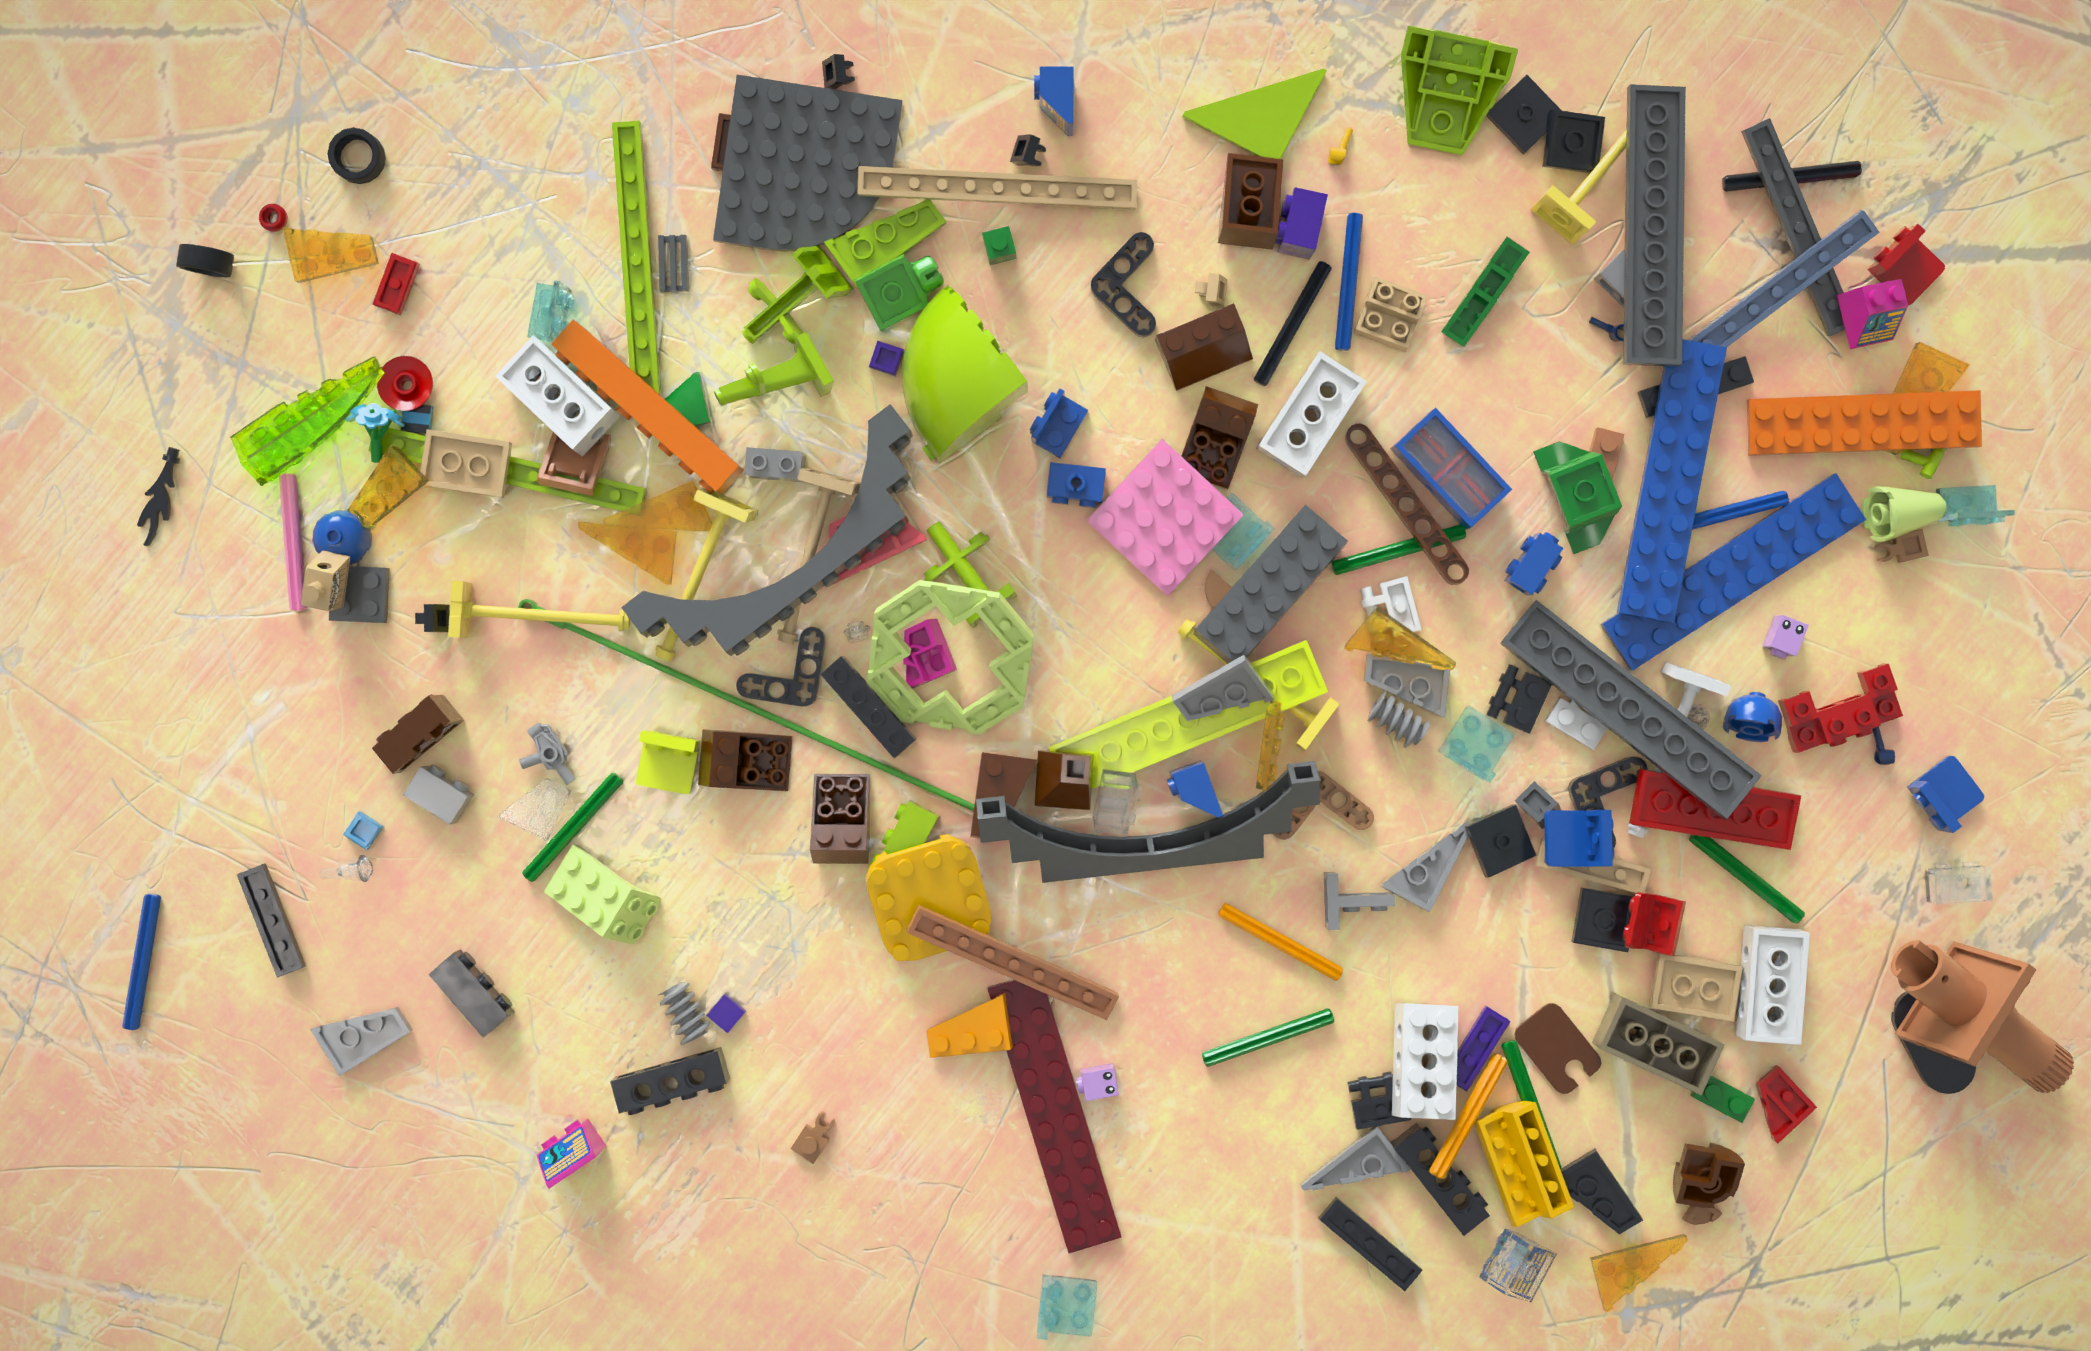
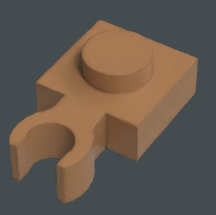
(1905, 547)
(811, 1140)

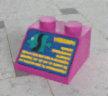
(1873, 312)
(569, 1152)

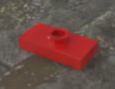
(396, 284)

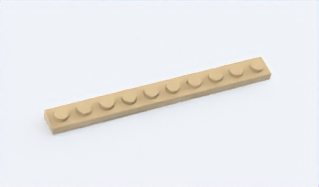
(997, 187)

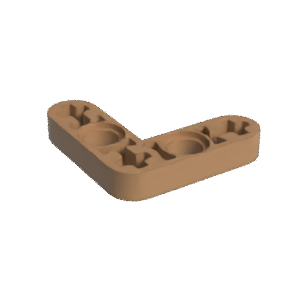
(1329, 789)

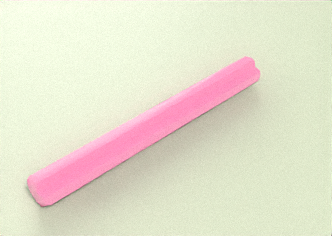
(292, 540)

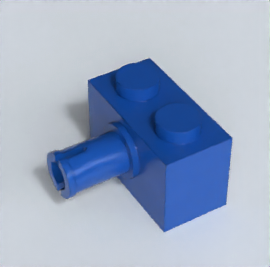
(1075, 484)

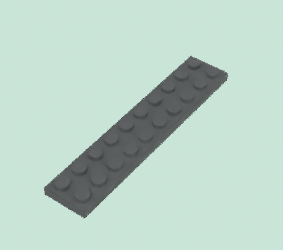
(1654, 225)
(1631, 710)

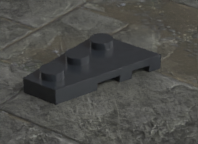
(1599, 1191)

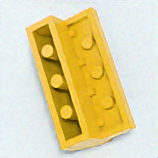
(1523, 1163)

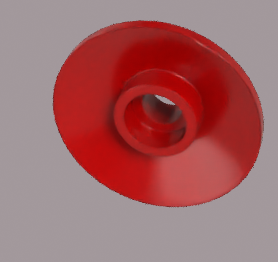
(396, 374)

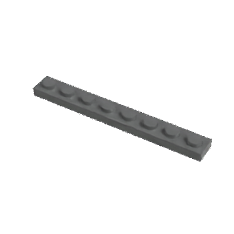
(1793, 216)

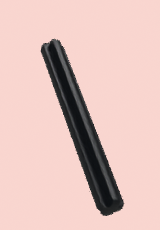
(1802, 175)
(1292, 323)

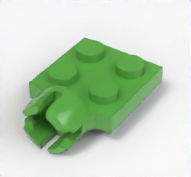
(898, 288)

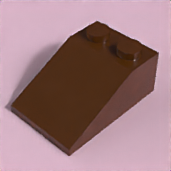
(1250, 201)

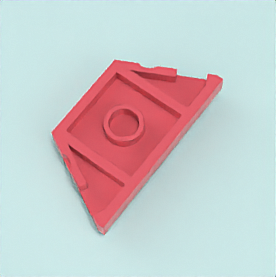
(892, 546)

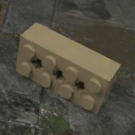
(1663, 1061)

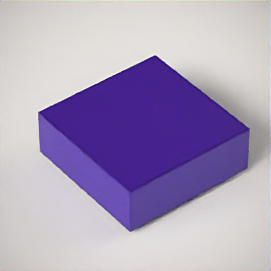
(886, 358)
(726, 1013)

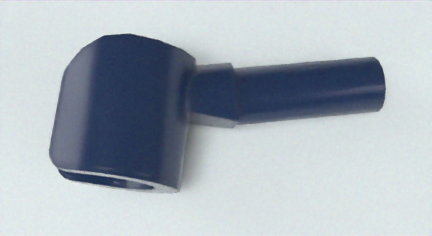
(1612, 330)
(1882, 756)

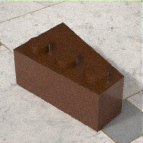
(417, 732)
(1000, 777)

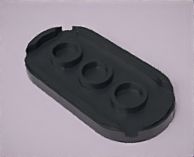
(1935, 1069)

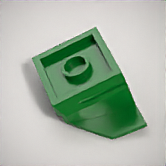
(1582, 492)

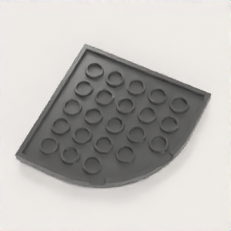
(797, 162)

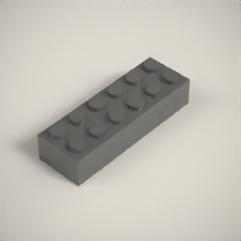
(1270, 586)

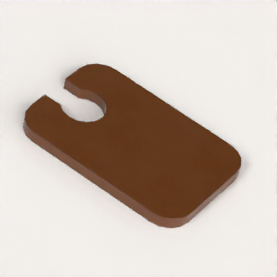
(1552, 1042)

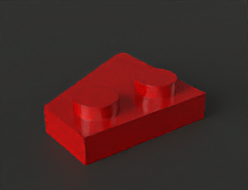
(1782, 1103)

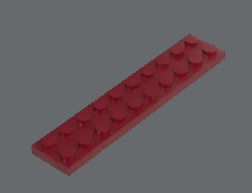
(1057, 1119)

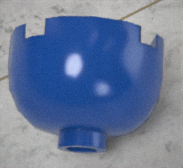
(342, 534)
(1753, 718)

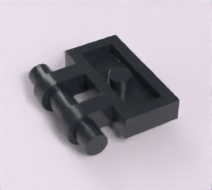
(1526, 702)
(1373, 1110)

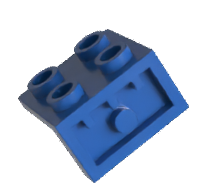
(1058, 423)

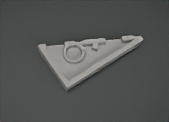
(1425, 876)
(1365, 1158)

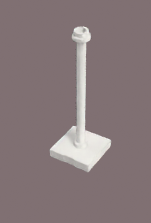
(1693, 683)

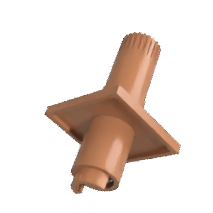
(1970, 1008)

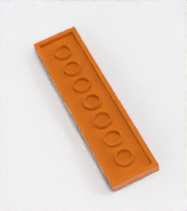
(1864, 423)

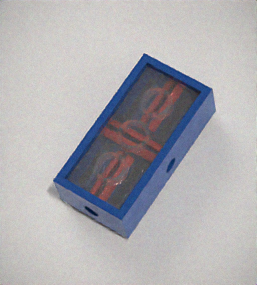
(1451, 469)

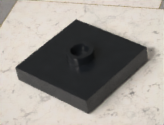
(1523, 114)
(1573, 141)
(1500, 840)
(1601, 919)

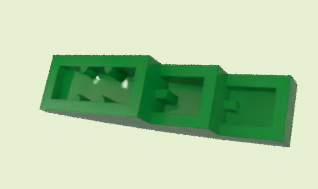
(1485, 291)

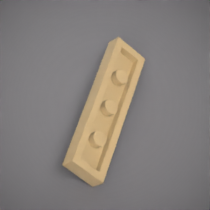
(1620, 875)

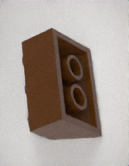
(1204, 347)

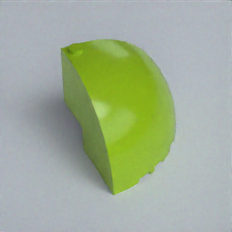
(955, 376)

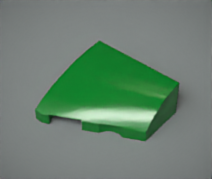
(690, 400)

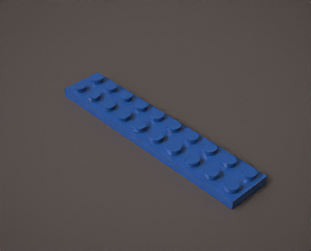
(1671, 483)
(1741, 568)

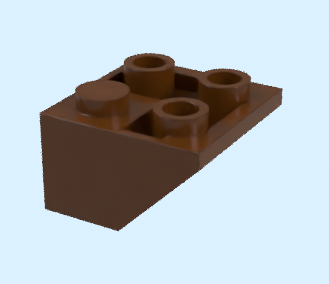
(1064, 780)

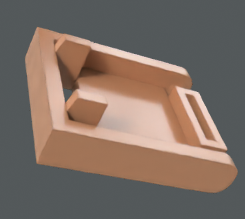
(563, 460)

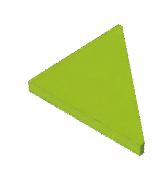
(1261, 118)

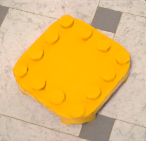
(932, 875)

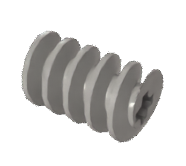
(1397, 720)
(684, 1012)

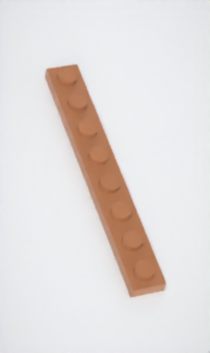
(1012, 962)

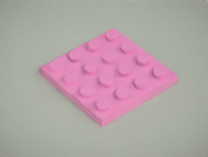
(1165, 517)

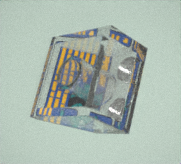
(1517, 1265)

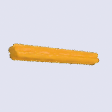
(1280, 941)
(1468, 1116)

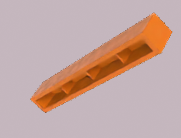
(647, 407)

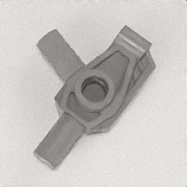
(550, 752)

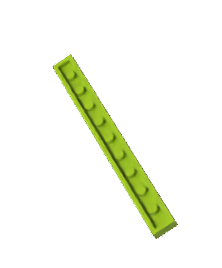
(636, 251)
(524, 475)

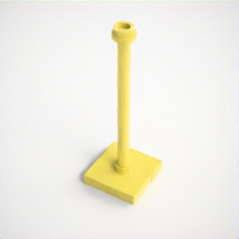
(1564, 213)
(724, 509)
(462, 610)
(1313, 721)

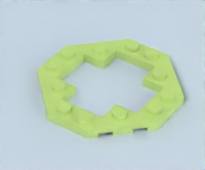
(957, 605)

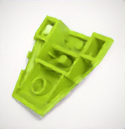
(1450, 85)

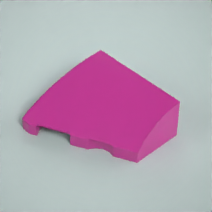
(929, 653)

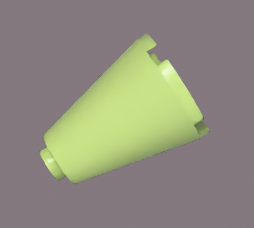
(1899, 511)

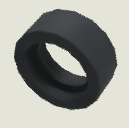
(338, 143)
(205, 260)

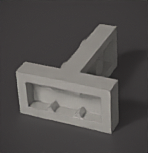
(1350, 901)

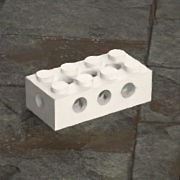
(539, 396)
(1330, 412)
(1789, 990)
(1442, 1066)

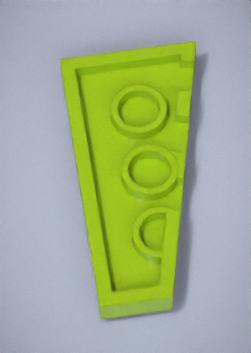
(885, 239)

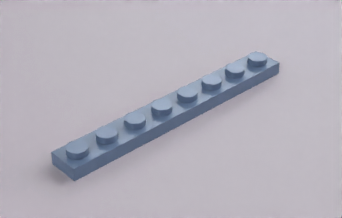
(1789, 281)

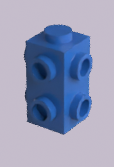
(1538, 557)

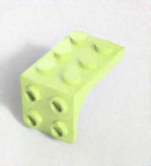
(601, 897)

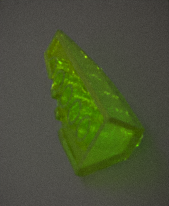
(294, 430)

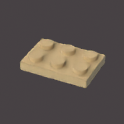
(466, 463)
(1695, 987)

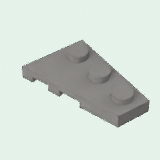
(1412, 682)
(1225, 688)
(360, 1037)

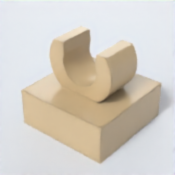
(1213, 290)

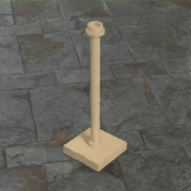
(828, 485)

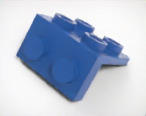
(1946, 794)
(1578, 838)

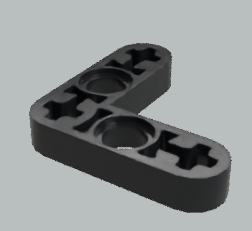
(1116, 281)
(791, 686)
(1596, 789)

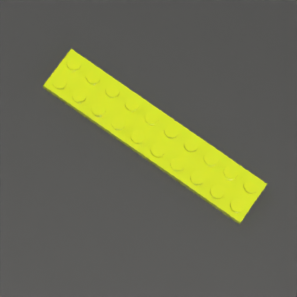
(1163, 731)

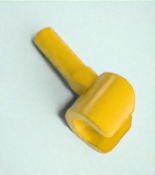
(1337, 155)

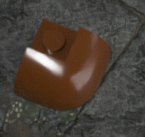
(1706, 1175)

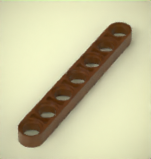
(1409, 518)

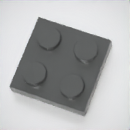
(365, 596)

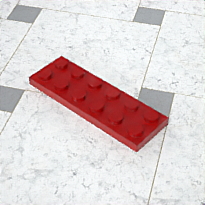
(1760, 819)

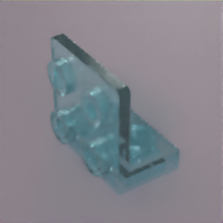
(550, 311)
(1972, 506)
(1243, 536)
(1476, 743)
(1066, 1306)

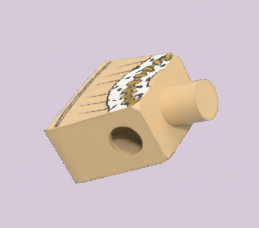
(326, 587)

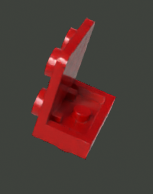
(1908, 260)
(1654, 923)

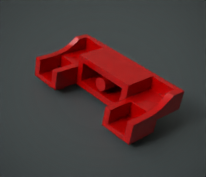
(1848, 717)

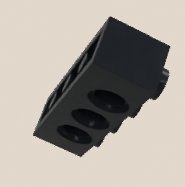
(868, 706)
(709, 1062)
(1464, 1216)

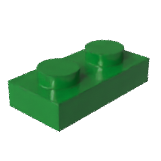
(1725, 1099)

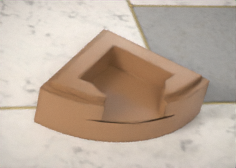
(1215, 588)
(1699, 1215)

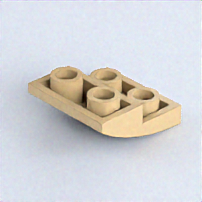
(1390, 314)

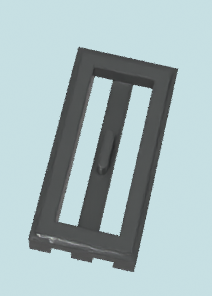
(672, 239)

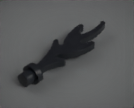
(161, 498)

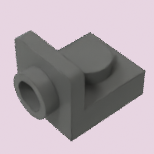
(1536, 802)

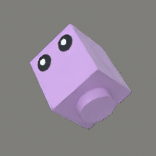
(1785, 636)
(1098, 1082)

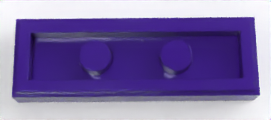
(1479, 1045)

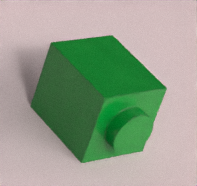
(999, 245)

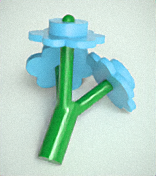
(370, 418)

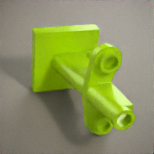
(819, 274)
(802, 368)
(959, 562)

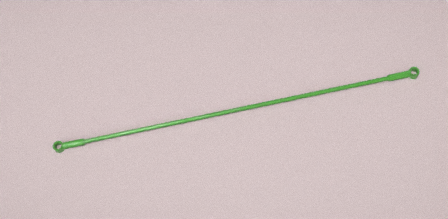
(755, 709)

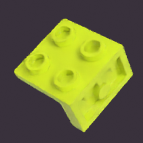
(667, 762)

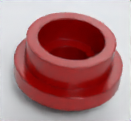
(266, 213)

